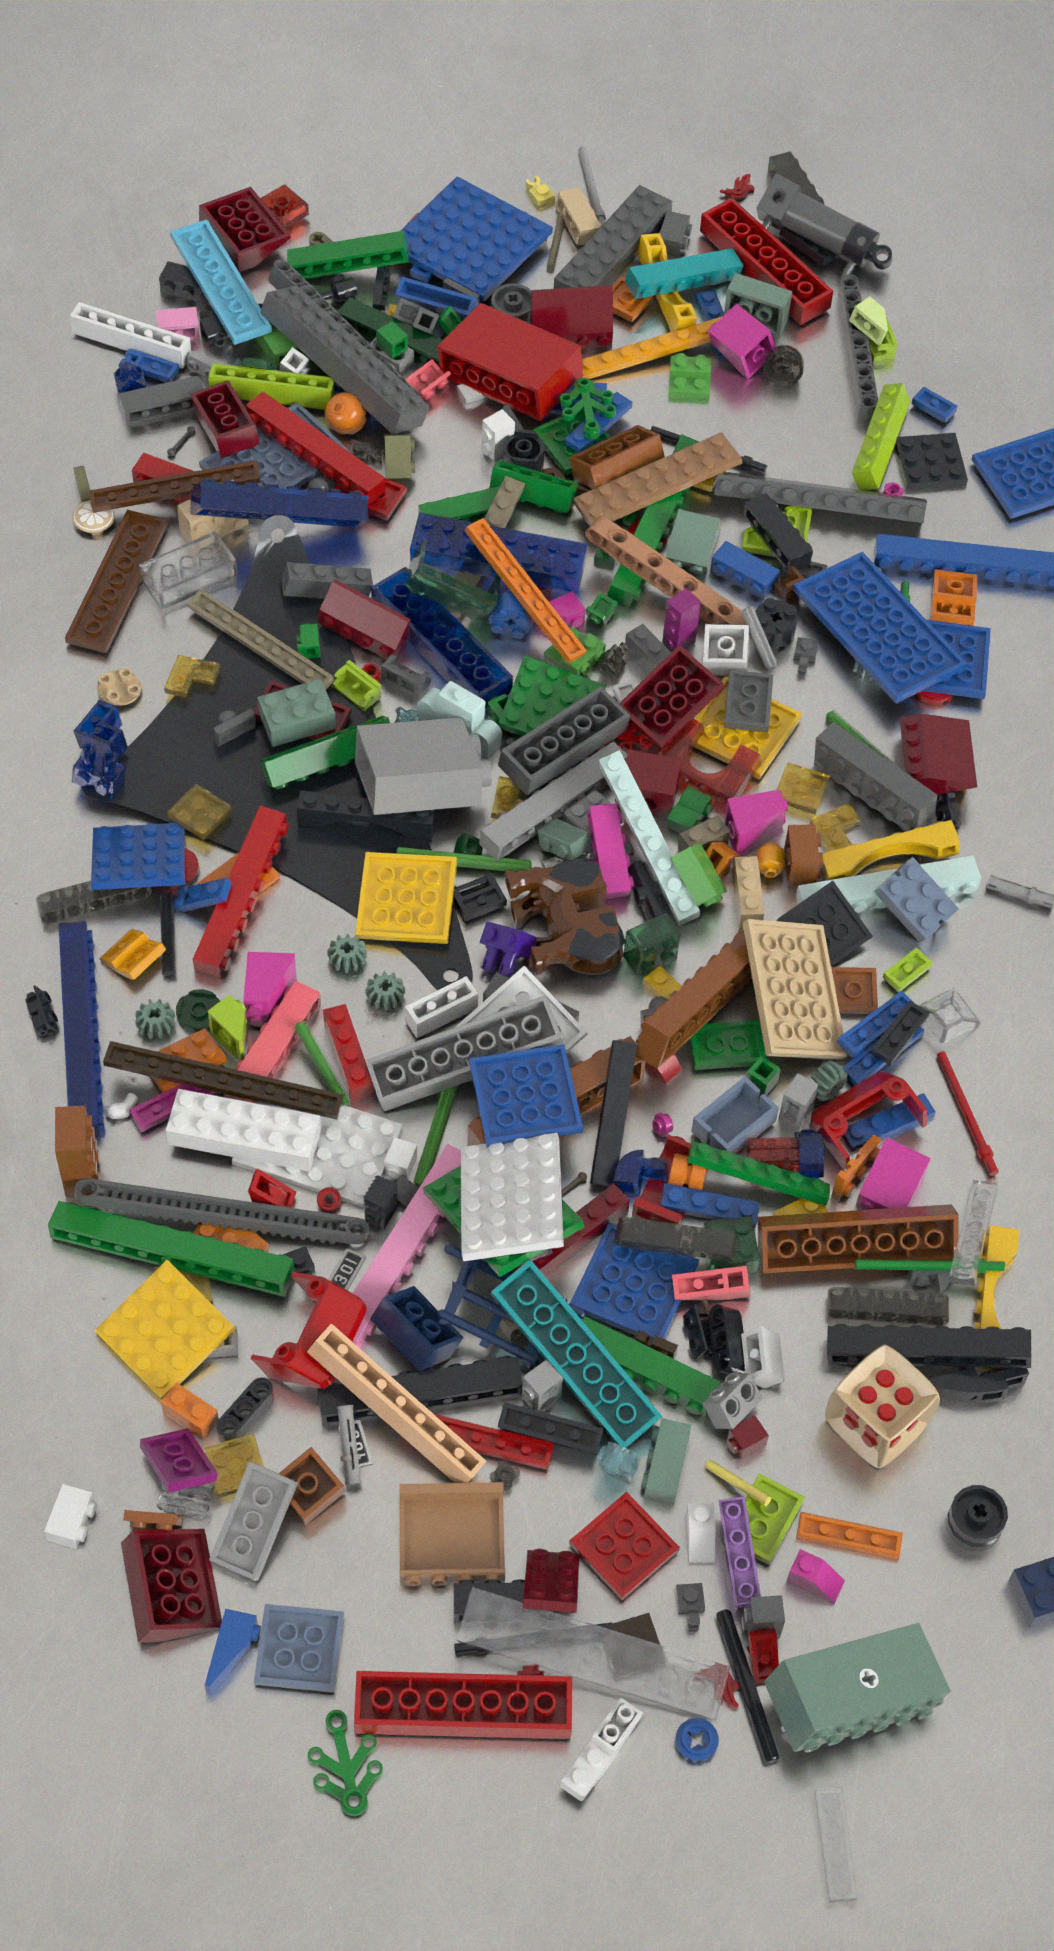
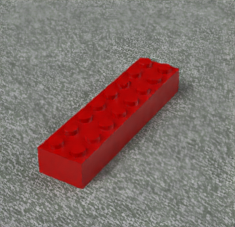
(766, 258)
(463, 1705)

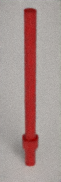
(984, 1151)

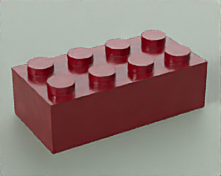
(225, 419)

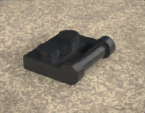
(480, 901)

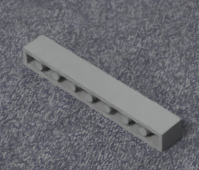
(545, 805)

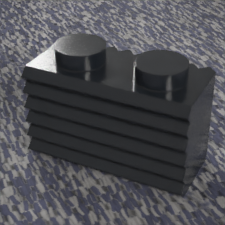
(380, 1202)

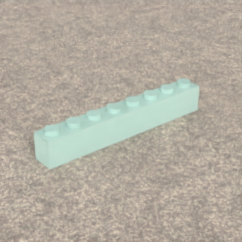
(648, 837)
(951, 875)

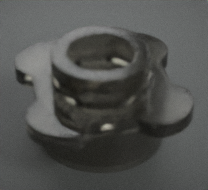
(503, 1467)

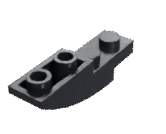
(967, 1386)

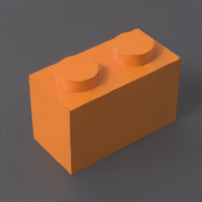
(189, 1411)

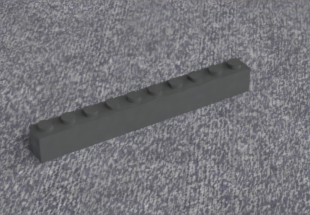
(822, 496)

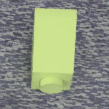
(870, 319)

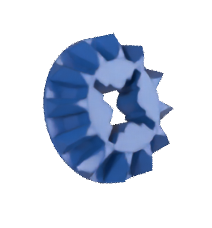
(695, 1727)

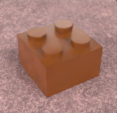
(802, 855)
(316, 1485)

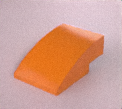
(953, 597)

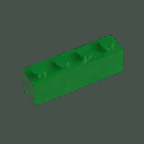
(540, 488)
(464, 507)

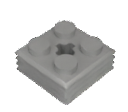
(577, 813)

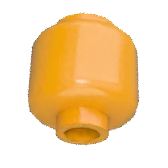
(771, 860)

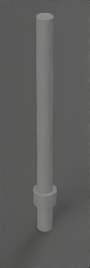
(599, 213)

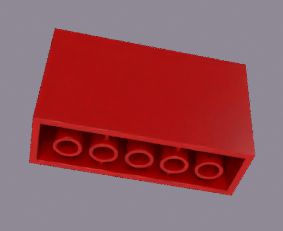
(510, 361)

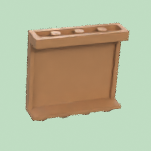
(451, 1532)

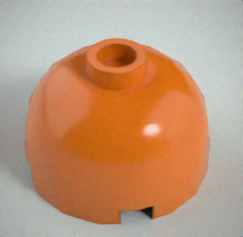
(345, 413)

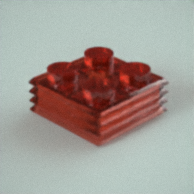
(286, 205)

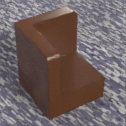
(784, 587)

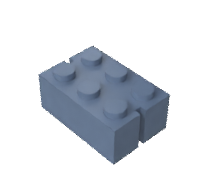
(916, 900)
(735, 1117)

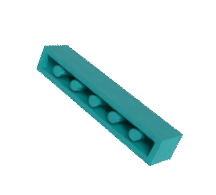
(683, 273)

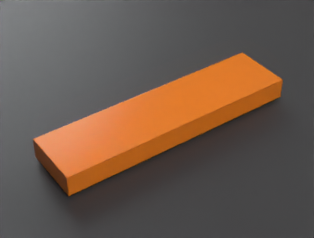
(849, 1535)

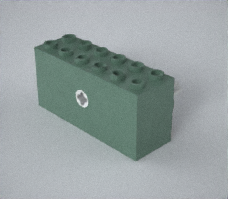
(856, 1687)

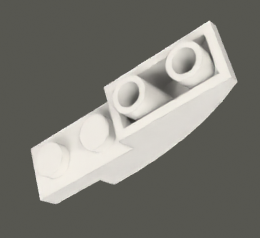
(601, 1749)

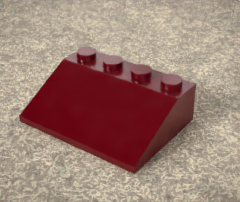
(244, 227)
(575, 314)
(671, 696)
(938, 752)
(170, 1584)

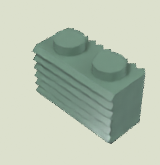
(564, 839)

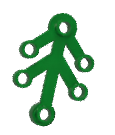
(585, 387)
(346, 1768)

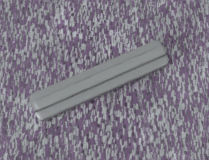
(759, 637)

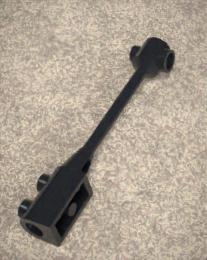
(215, 334)

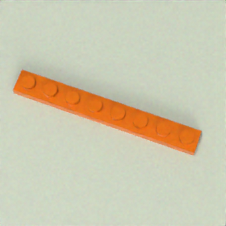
(525, 590)

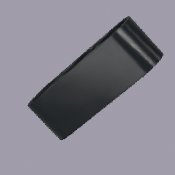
(726, 1339)
(246, 1400)

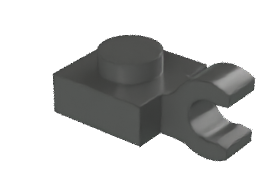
(805, 651)
(691, 1601)

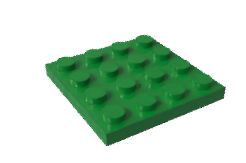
(541, 694)

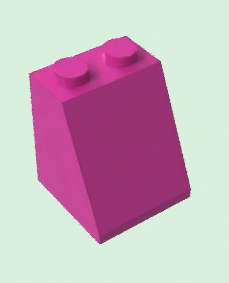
(742, 340)
(754, 820)
(265, 983)
(893, 1177)

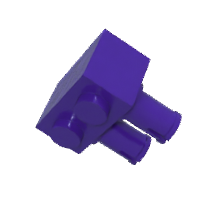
(505, 940)

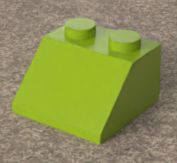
(229, 1026)

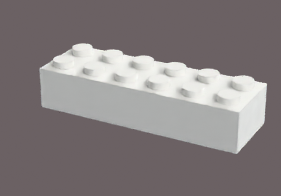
(243, 1130)

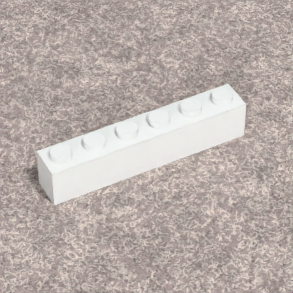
(129, 334)

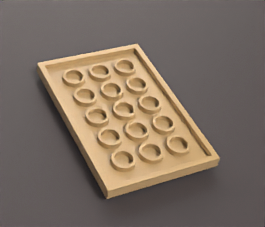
(794, 989)

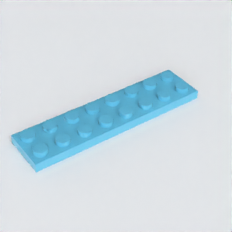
(220, 282)

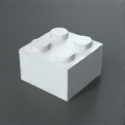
(726, 648)

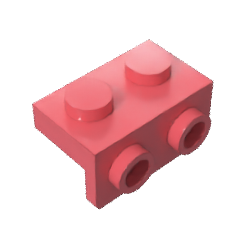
(428, 379)

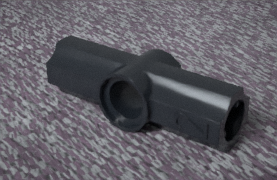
(646, 890)

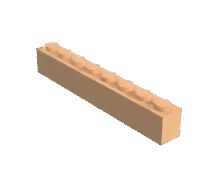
(396, 1406)

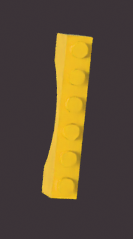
(676, 311)
(931, 841)
(1000, 1245)

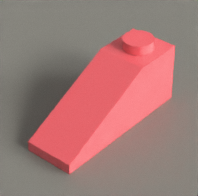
(712, 1284)

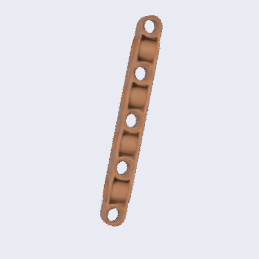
(661, 571)

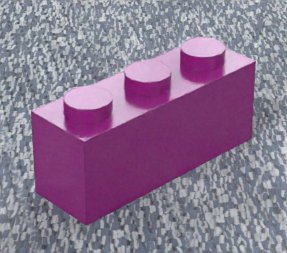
(681, 620)

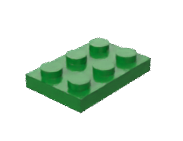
(727, 1045)

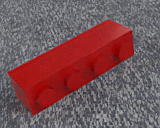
(152, 467)
(348, 1053)

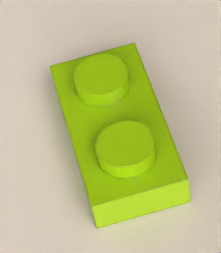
(907, 969)

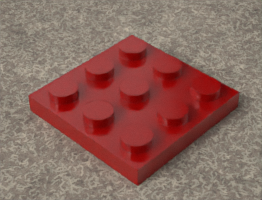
(624, 1545)

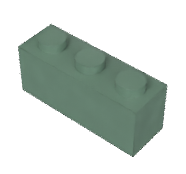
(666, 1461)

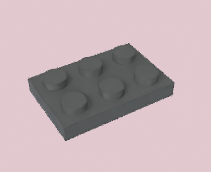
(748, 701)

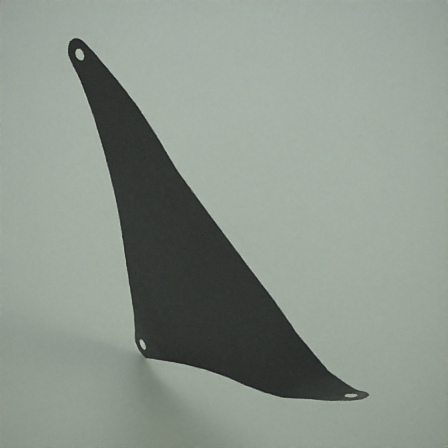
(181, 752)

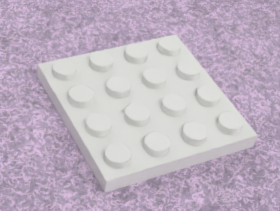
(521, 989)

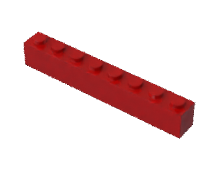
(315, 447)
(247, 880)

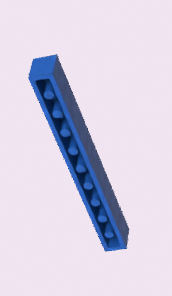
(983, 560)

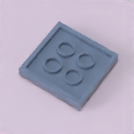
(299, 1648)

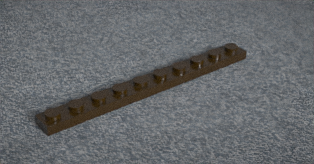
(223, 1080)

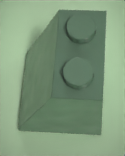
(693, 541)

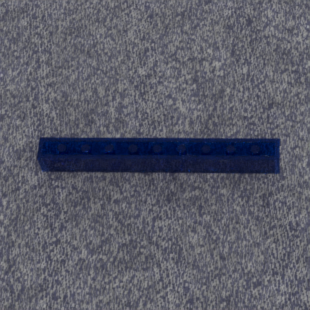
(79, 1020)

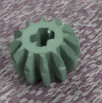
(347, 953)
(385, 991)
(155, 1018)
(830, 1079)

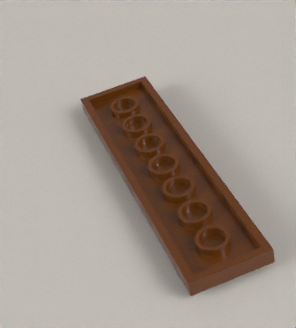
(115, 581)

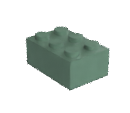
(761, 300)
(296, 712)

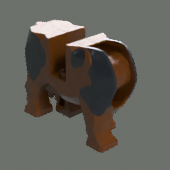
(579, 925)

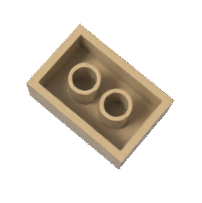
(197, 526)

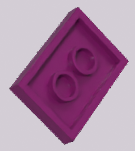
(178, 1460)

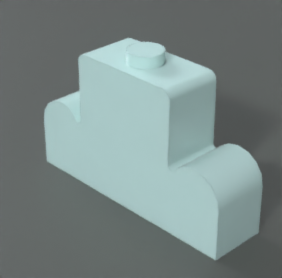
(458, 702)

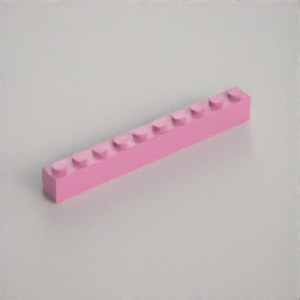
(403, 1245)

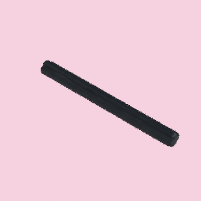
(747, 1686)

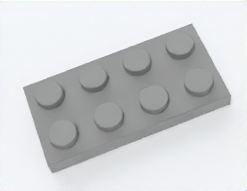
(253, 1521)

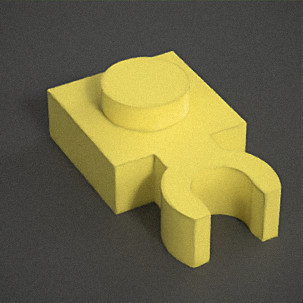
(540, 193)

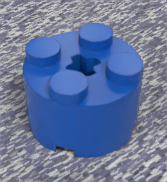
(510, 616)

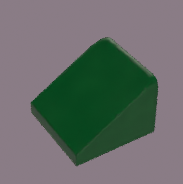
(468, 845)

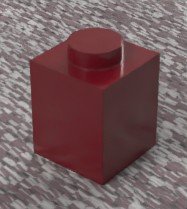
(747, 1437)

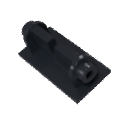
(944, 806)
(39, 1003)
(696, 1324)

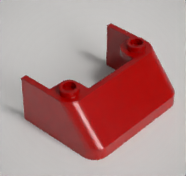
(833, 1115)
(333, 1306)

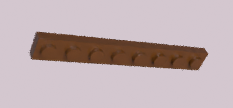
(169, 486)

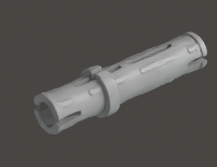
(1016, 890)
(349, 1445)

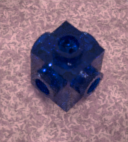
(129, 377)

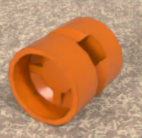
(686, 1173)

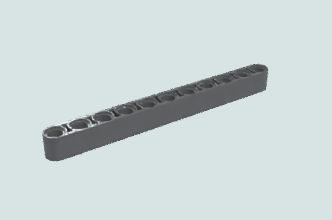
(285, 276)

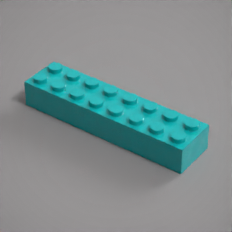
(576, 1355)

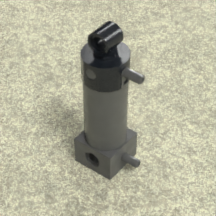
(821, 225)

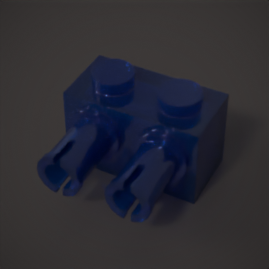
(98, 772)

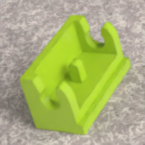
(887, 348)
(357, 685)

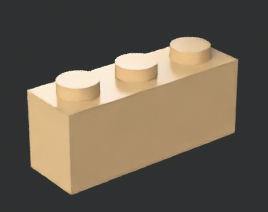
(577, 215)
(747, 889)

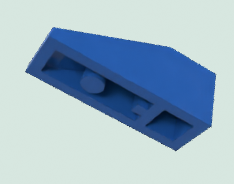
(233, 1643)

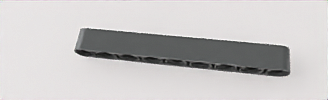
(858, 350)

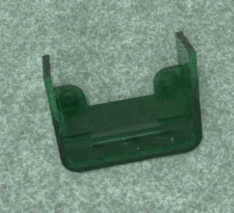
(450, 590)

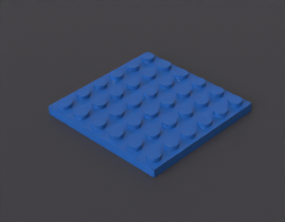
(472, 237)

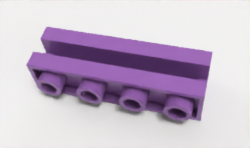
(739, 1550)

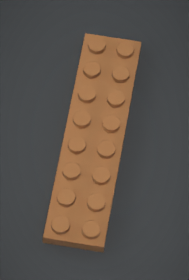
(658, 479)

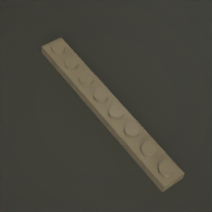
(497, 516)
(257, 639)

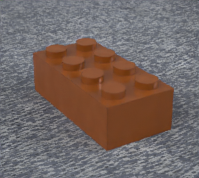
(616, 456)
(75, 1147)

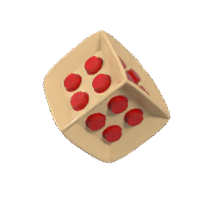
(882, 1406)

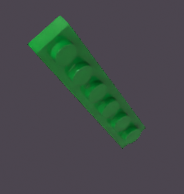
(759, 1173)

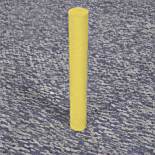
(737, 1482)

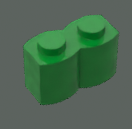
(690, 810)

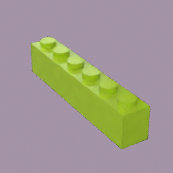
(284, 387)
(881, 436)

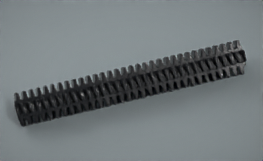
(167, 933)

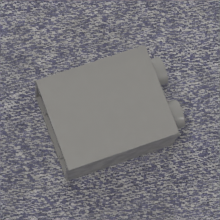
(421, 765)

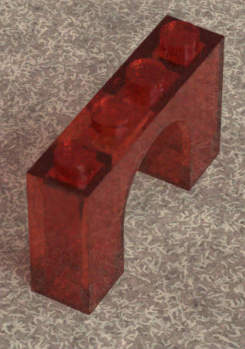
(723, 784)

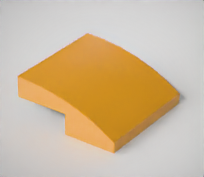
(132, 954)

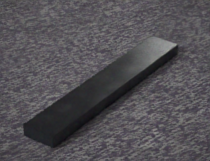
(613, 1112)

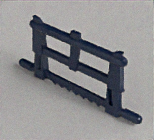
(487, 1336)

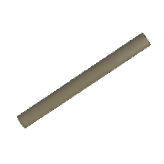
(555, 242)

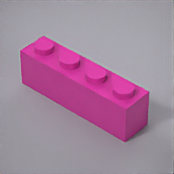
(608, 849)

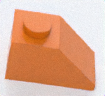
(721, 857)

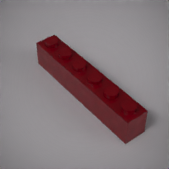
(595, 1215)

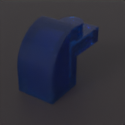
(810, 1153)
(634, 1168)

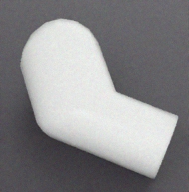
(121, 1110)

